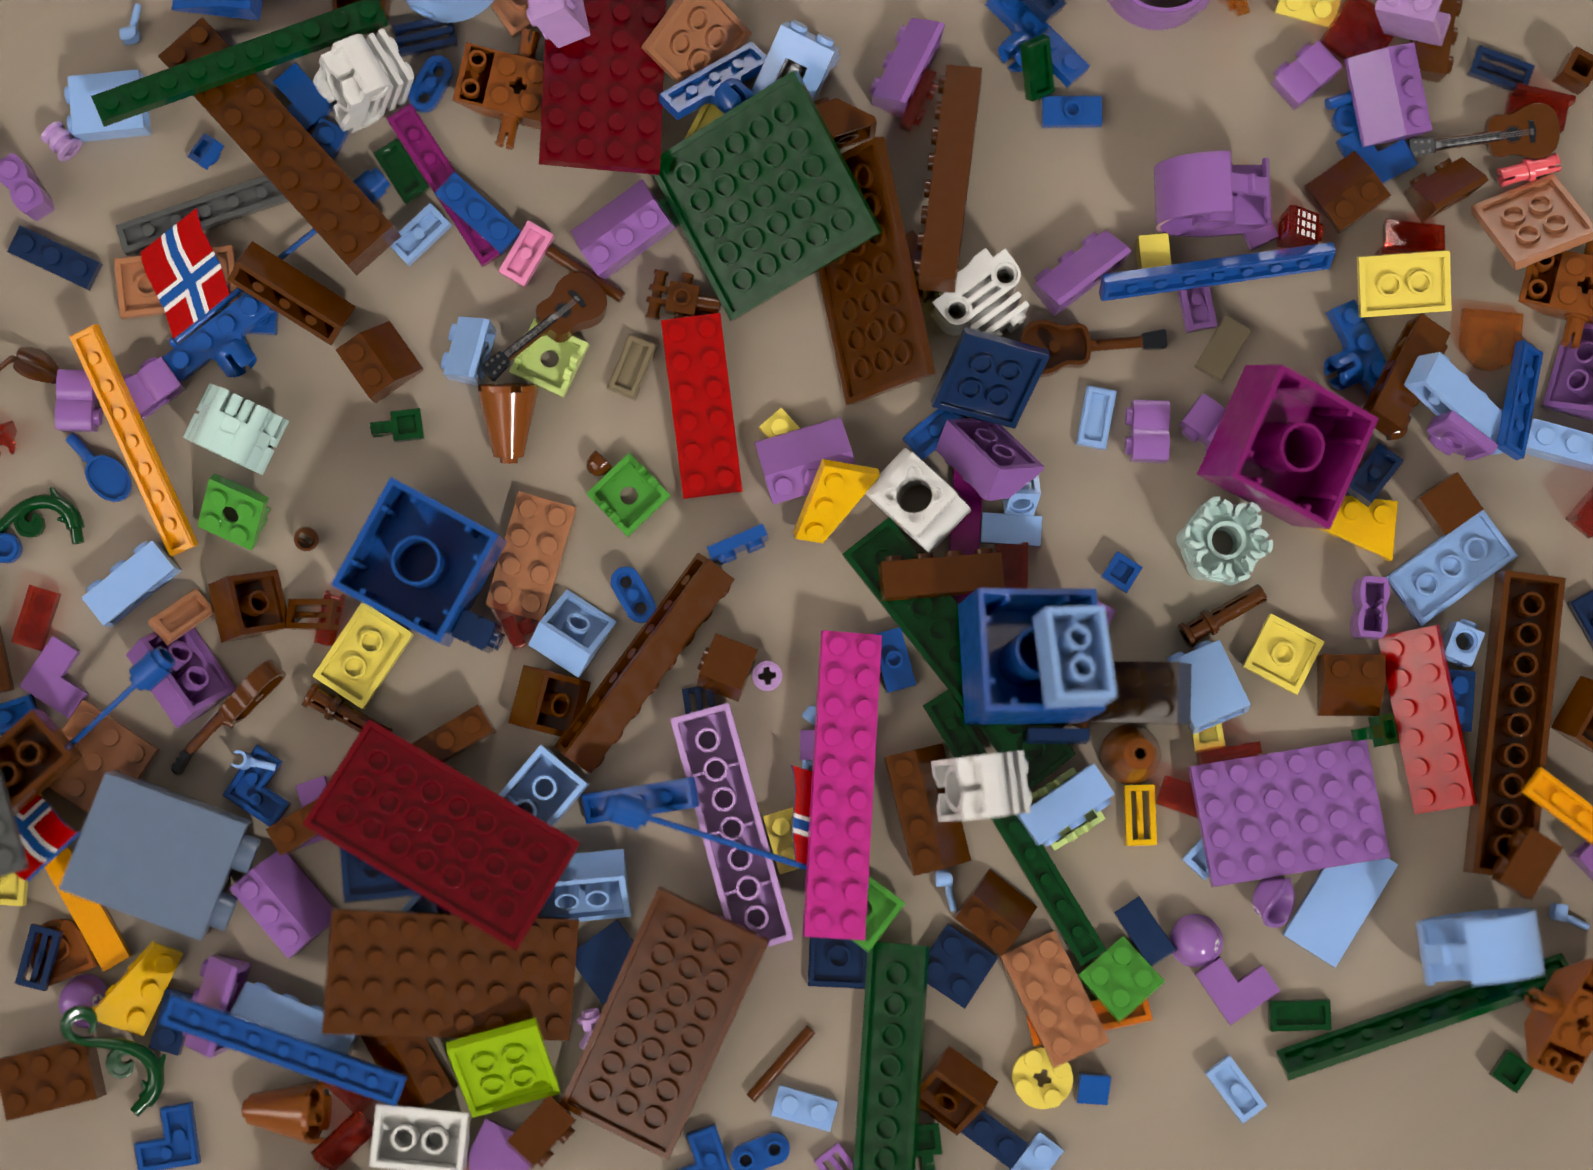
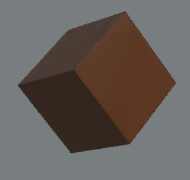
(1448, 504)
(726, 667)

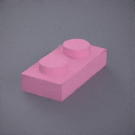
(526, 254)

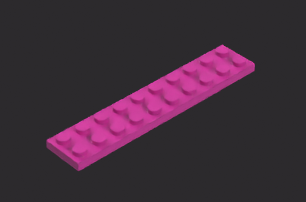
(842, 785)

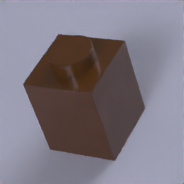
(1575, 71)

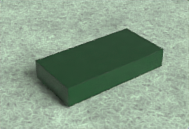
(1037, 67)
(401, 171)
(1299, 1015)

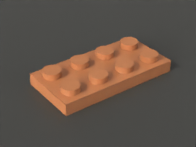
(136, 293)
(531, 556)
(1054, 999)

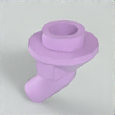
(588, 1021)

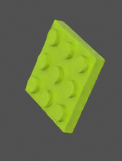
(503, 1067)

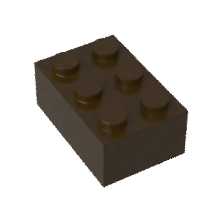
(1149, 694)

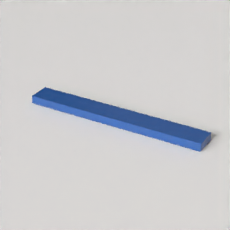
(1216, 271)
(283, 1049)

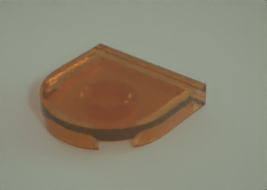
(1489, 337)

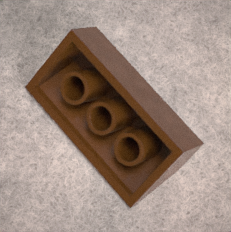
(928, 842)
(418, 1059)

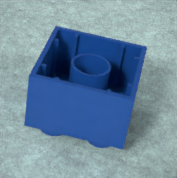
(419, 562)
(1002, 658)

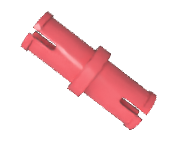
(1528, 170)

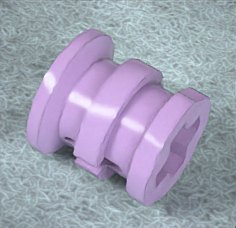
(61, 141)
(759, 670)

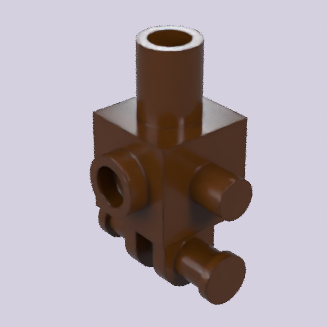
(682, 297)

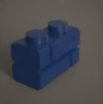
(478, 632)

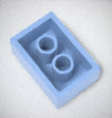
(1074, 656)

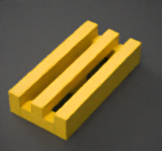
(1140, 841)

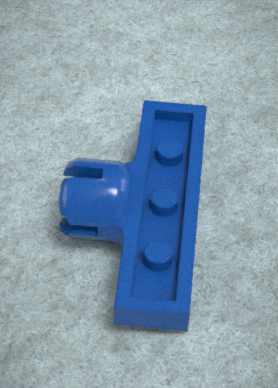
(1024, 25)
(716, 84)
(221, 341)
(1361, 356)

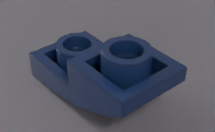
(1145, 931)

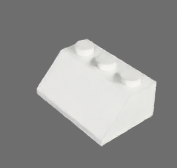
(419, 1139)

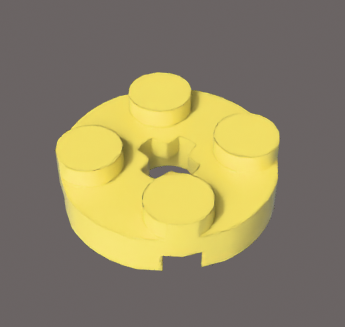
(1026, 1086)

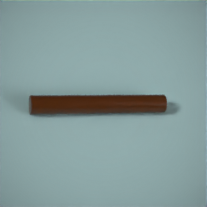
(574, 266)
(781, 1063)

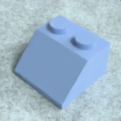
(469, 349)
(572, 633)

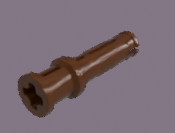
(1210, 621)
(334, 708)

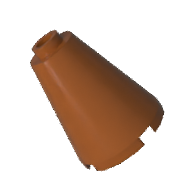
(508, 417)
(1119, 758)
(291, 1111)

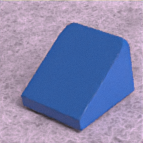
(1093, 1088)

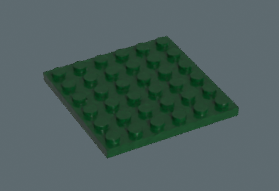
(765, 196)

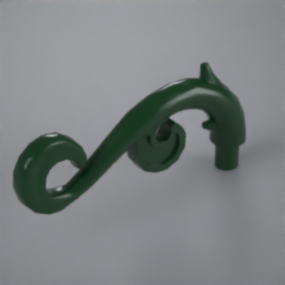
(55, 502)
(119, 1047)

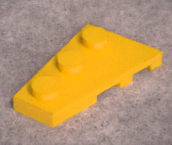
(831, 498)
(1367, 527)
(137, 994)

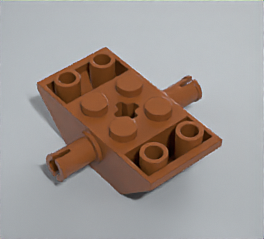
(487, 85)
(1554, 290)
(1561, 1022)

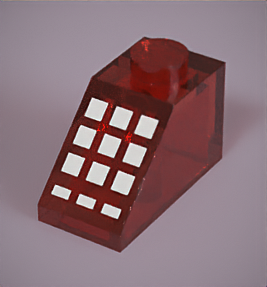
(1299, 228)

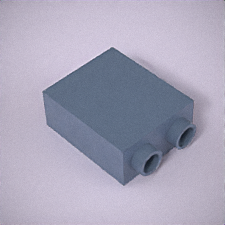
(159, 856)

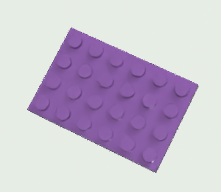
(1288, 812)

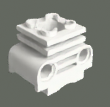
(363, 79)
(982, 298)
(933, 523)
(982, 786)

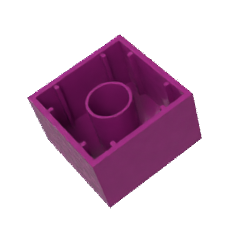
(1287, 445)

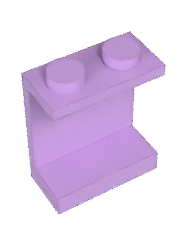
(1413, 20)

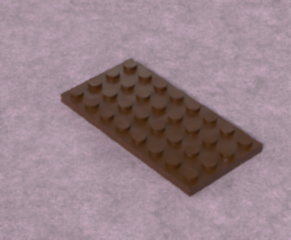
(874, 293)
(444, 975)
(664, 1022)

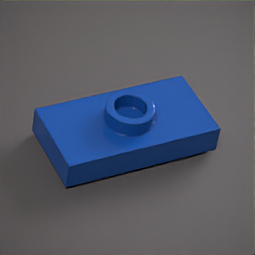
(1071, 112)
(895, 661)

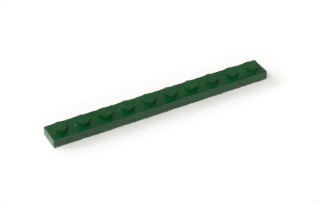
(238, 61)
(1031, 857)
(1409, 1022)

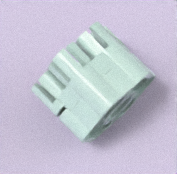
(234, 434)
(1244, 528)

